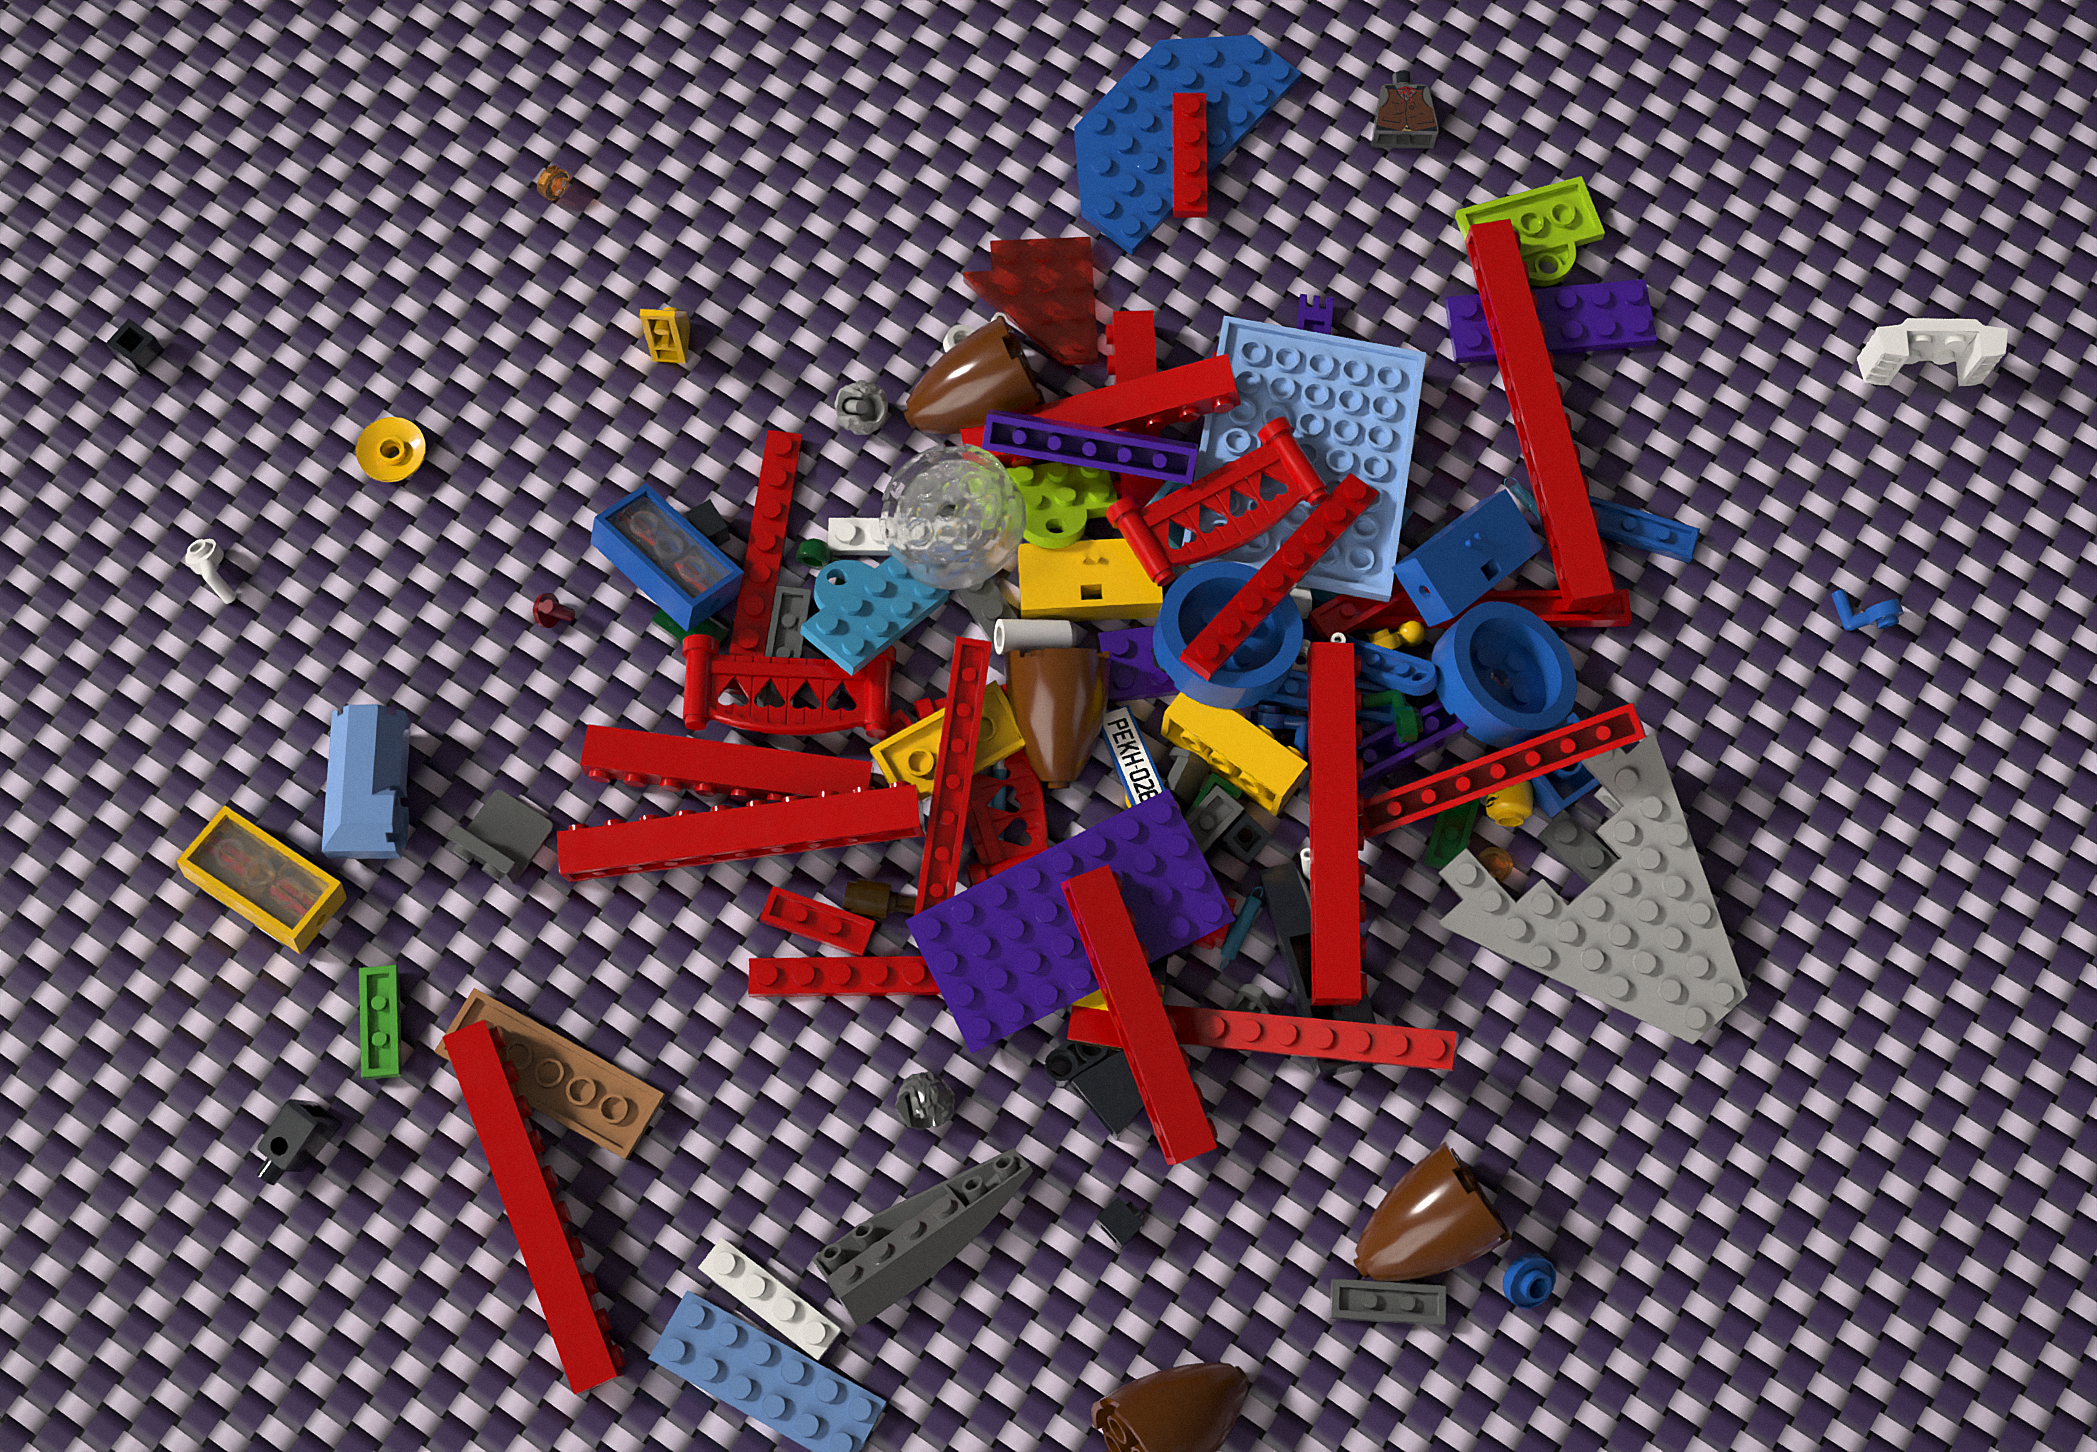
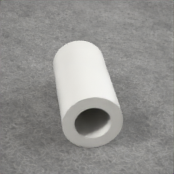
(1033, 635)

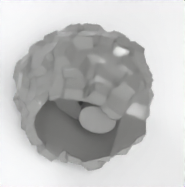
(861, 407)

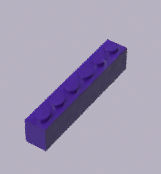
(1089, 446)

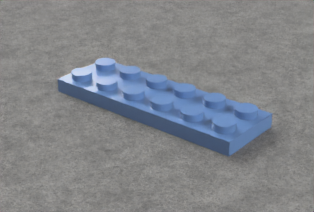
(766, 1378)

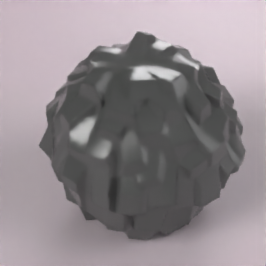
(924, 1101)

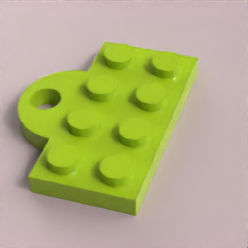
(1549, 224)
(1063, 499)

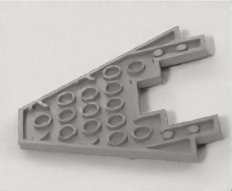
(1638, 933)

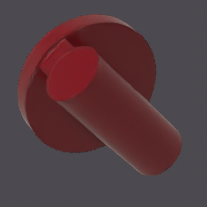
(548, 611)

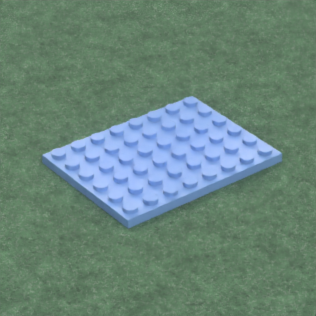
(1349, 413)

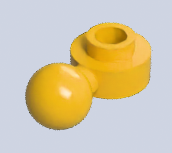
(1408, 634)

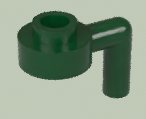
(816, 555)
(1407, 722)

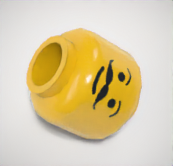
(1511, 805)

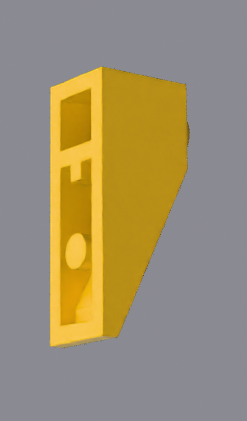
(666, 334)

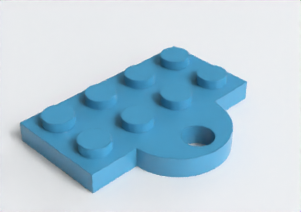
(866, 611)

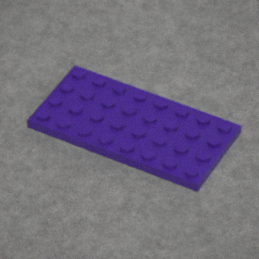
(1012, 946)

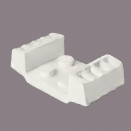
(1943, 341)

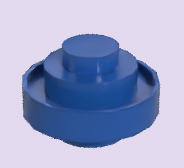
(1529, 1280)

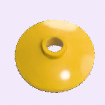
(387, 436)

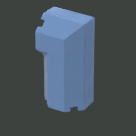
(366, 784)

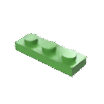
(380, 1022)

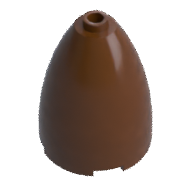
(970, 379)
(1058, 707)
(1429, 1222)
(1174, 1409)

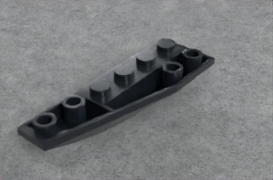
(1291, 918)

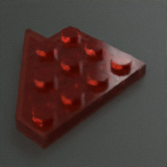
(1045, 293)

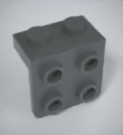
(502, 837)

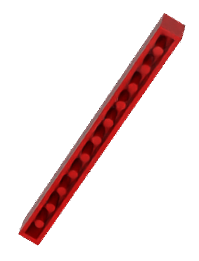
(1539, 416)

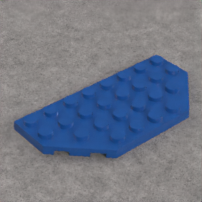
(1128, 137)

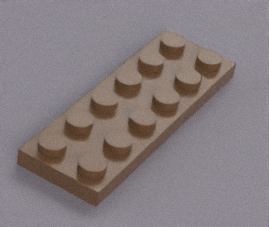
(566, 1079)

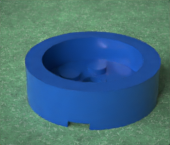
(1518, 652)
(1258, 664)

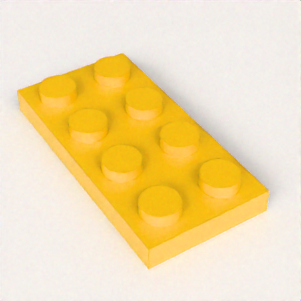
(914, 751)

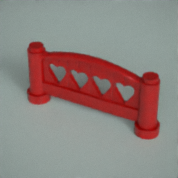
(1278, 458)
(711, 673)
(988, 822)

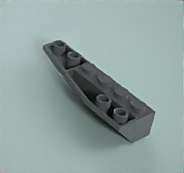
(917, 1237)

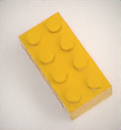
(1236, 750)

